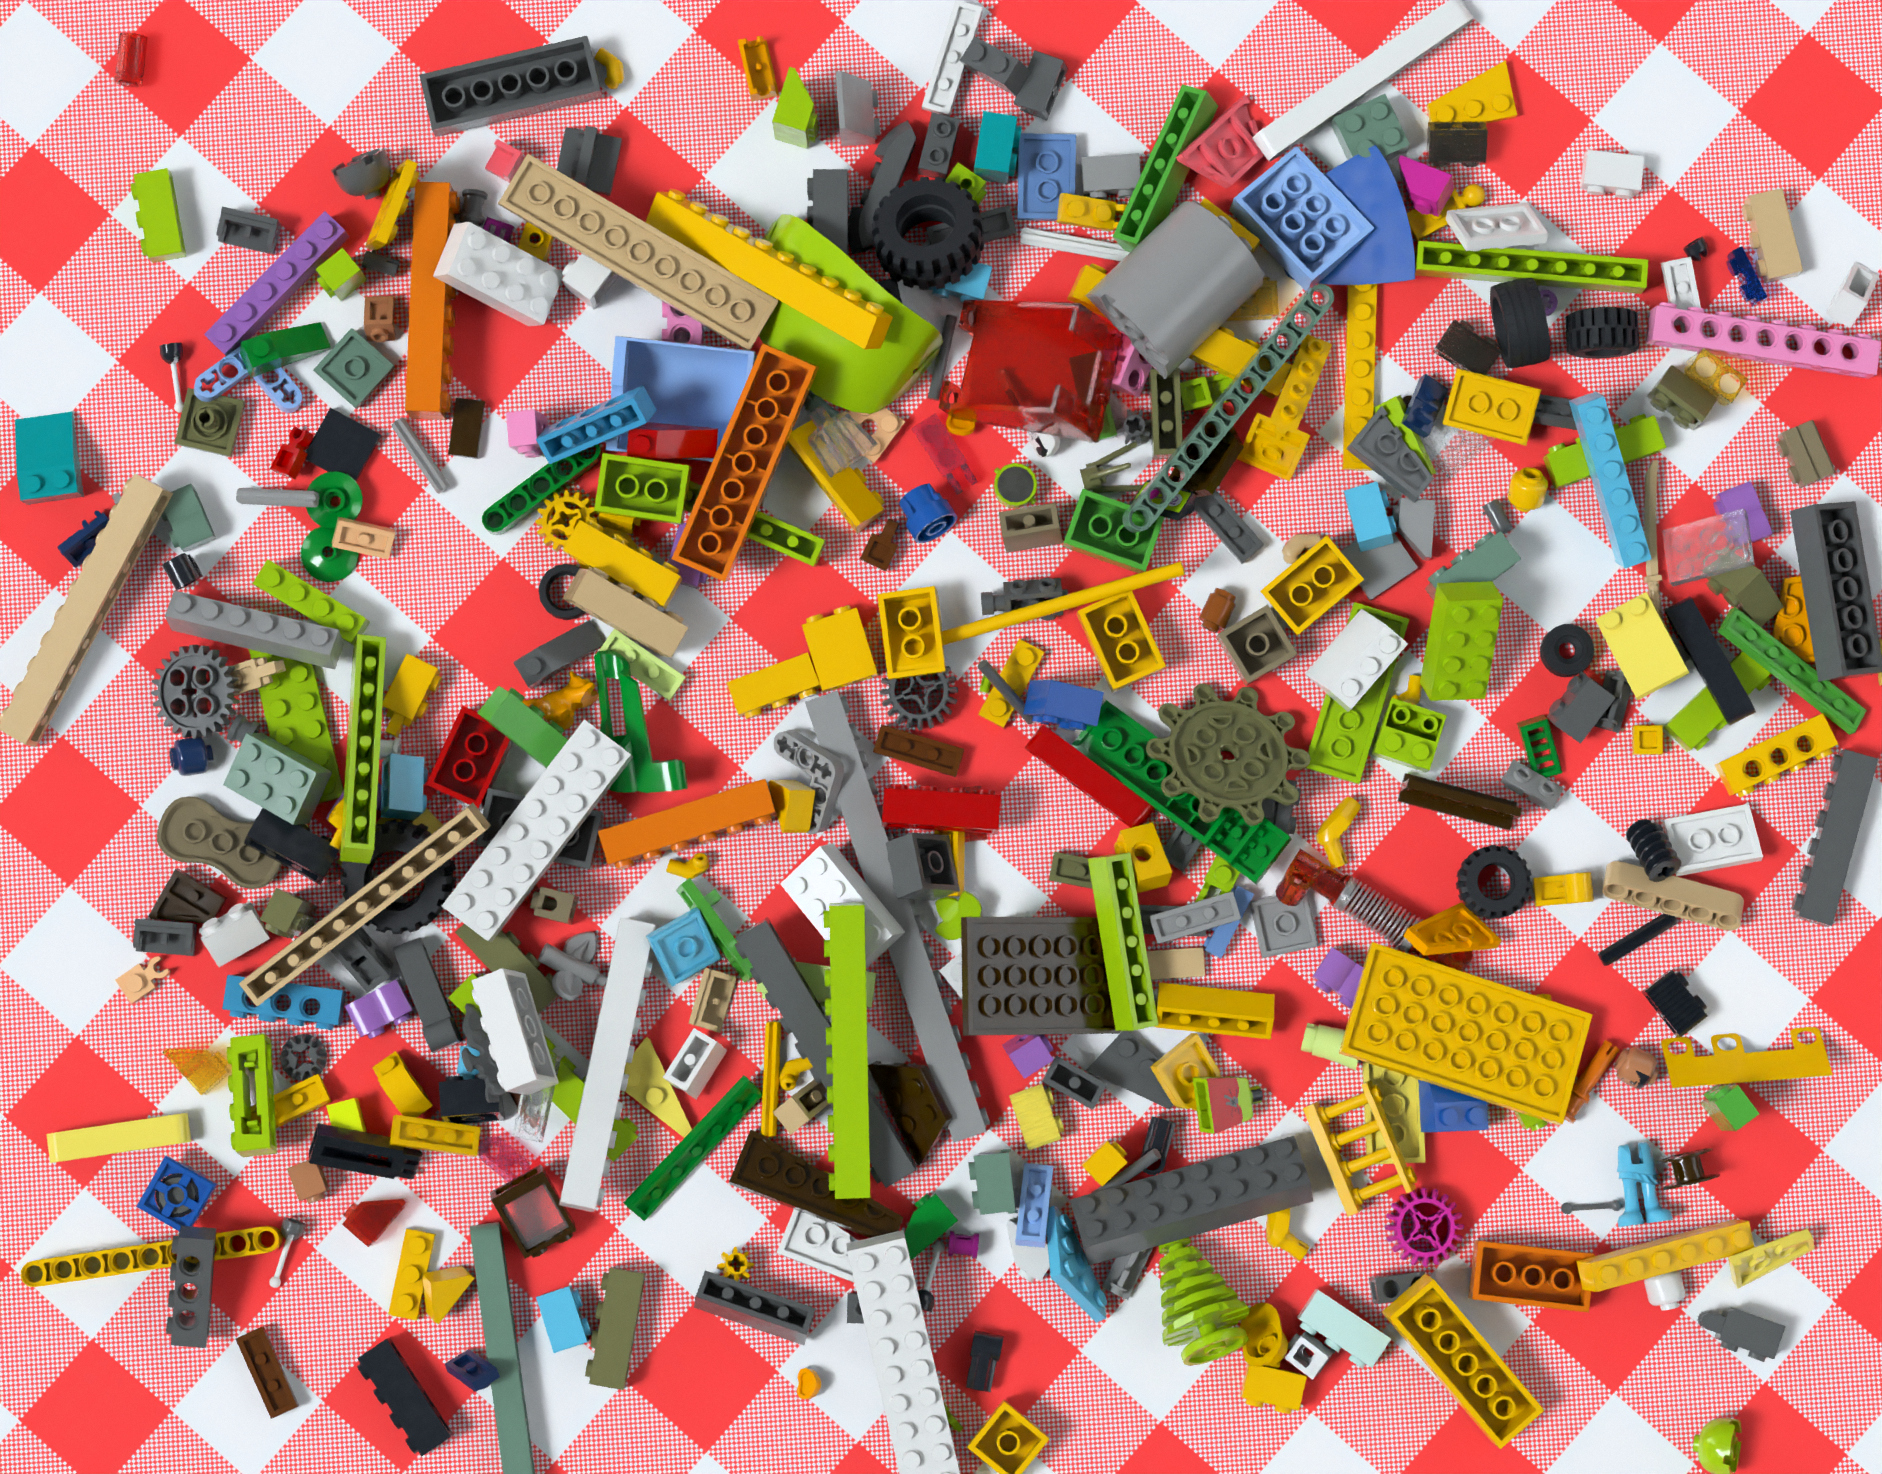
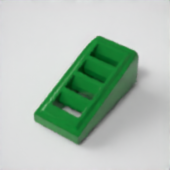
(1534, 723)

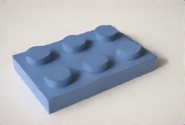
(1044, 173)

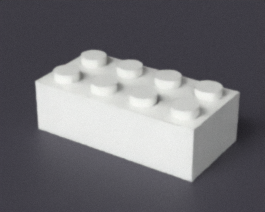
(498, 274)
(831, 879)
(514, 1032)

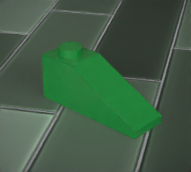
(283, 348)
(927, 1223)

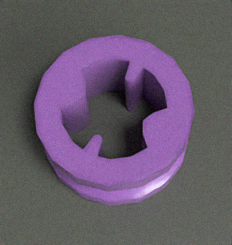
(1552, 300)

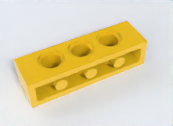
(1814, 730)

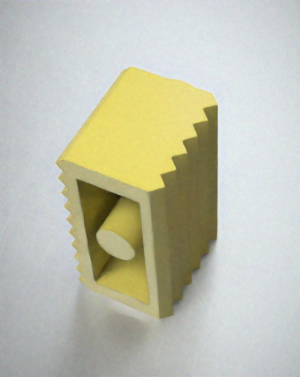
(1036, 1117)

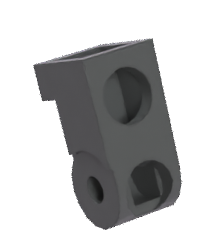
(1390, 1287)

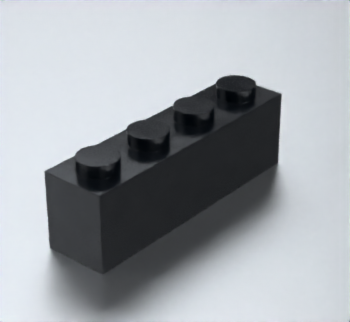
(404, 1396)

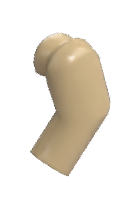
(1297, 544)

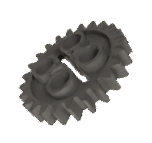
(173, 692)

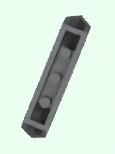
(895, 153)

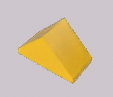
(792, 804)
(443, 1289)

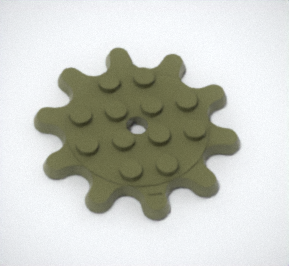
(1234, 727)

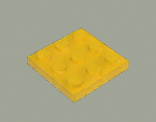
(393, 205)

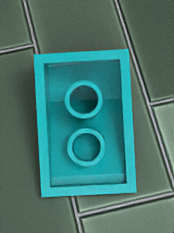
(47, 459)

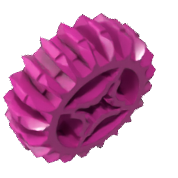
(1403, 1242)

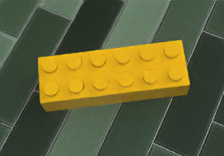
(1463, 1361)

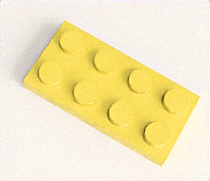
(1402, 1111)

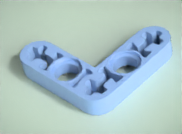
(235, 359)

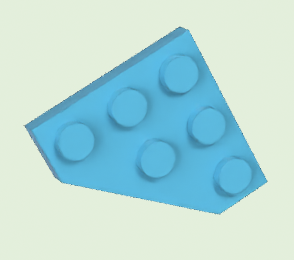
(1070, 1267)

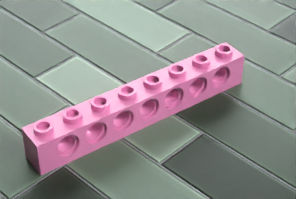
(1663, 333)

